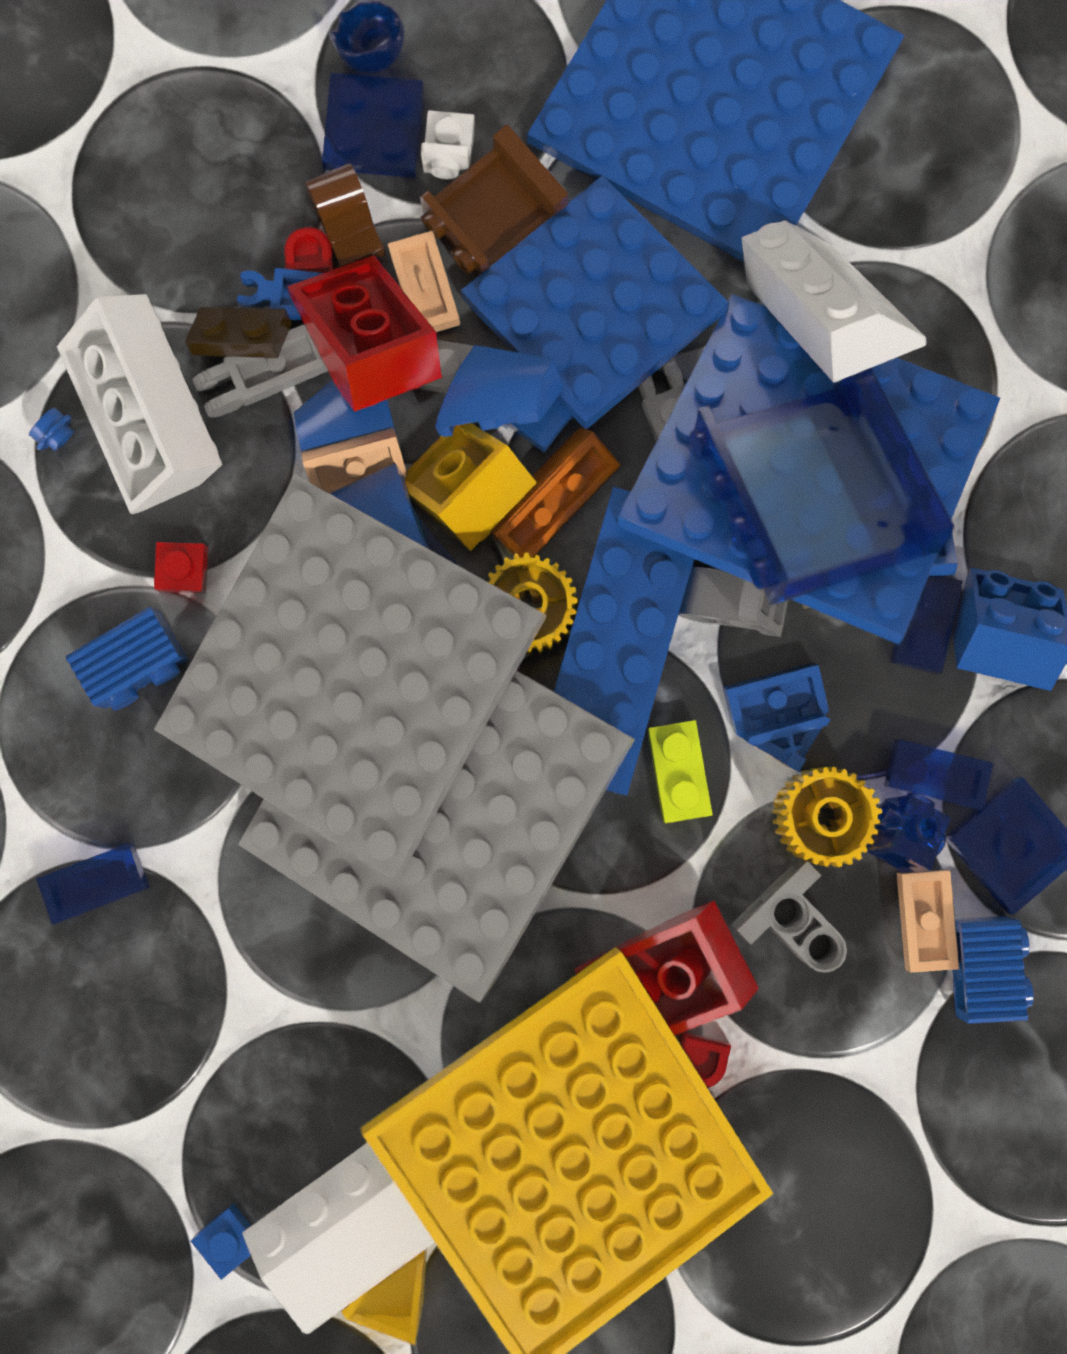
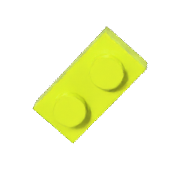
(679, 771)

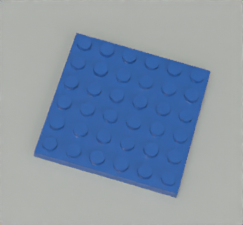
(715, 106)
(757, 366)

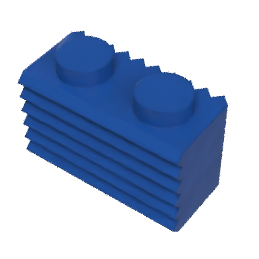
(127, 660)
(991, 970)

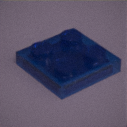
(373, 124)
(1013, 845)

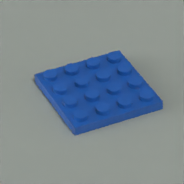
(597, 299)

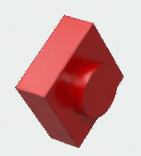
(181, 567)

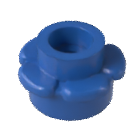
(52, 430)

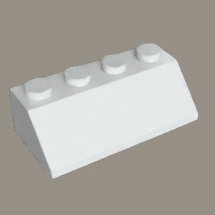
(825, 301)
(138, 401)
(335, 1239)

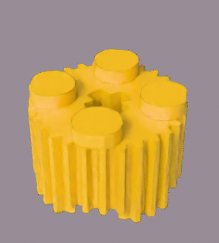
(543, 584)
(850, 828)

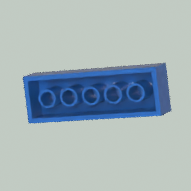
(623, 631)

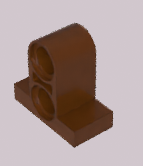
(345, 215)

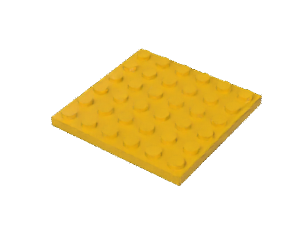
(568, 1161)

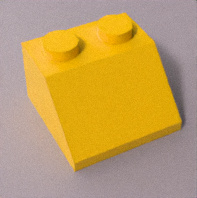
(468, 483)

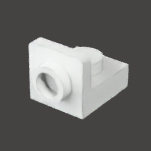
(448, 144)

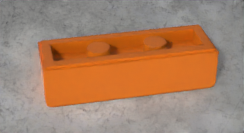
(561, 490)

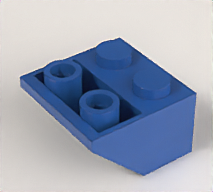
(1011, 629)

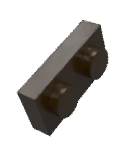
(238, 332)

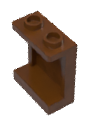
(493, 204)

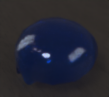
(369, 36)

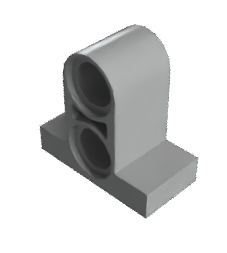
(730, 601)
(802, 928)

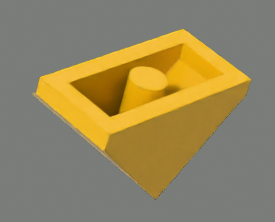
(394, 1303)

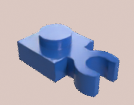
(275, 292)

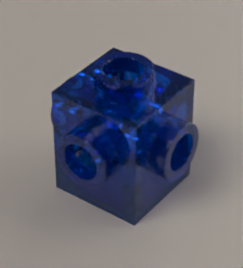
(909, 833)

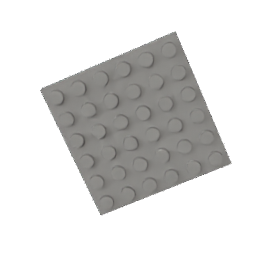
(349, 676)
(485, 850)

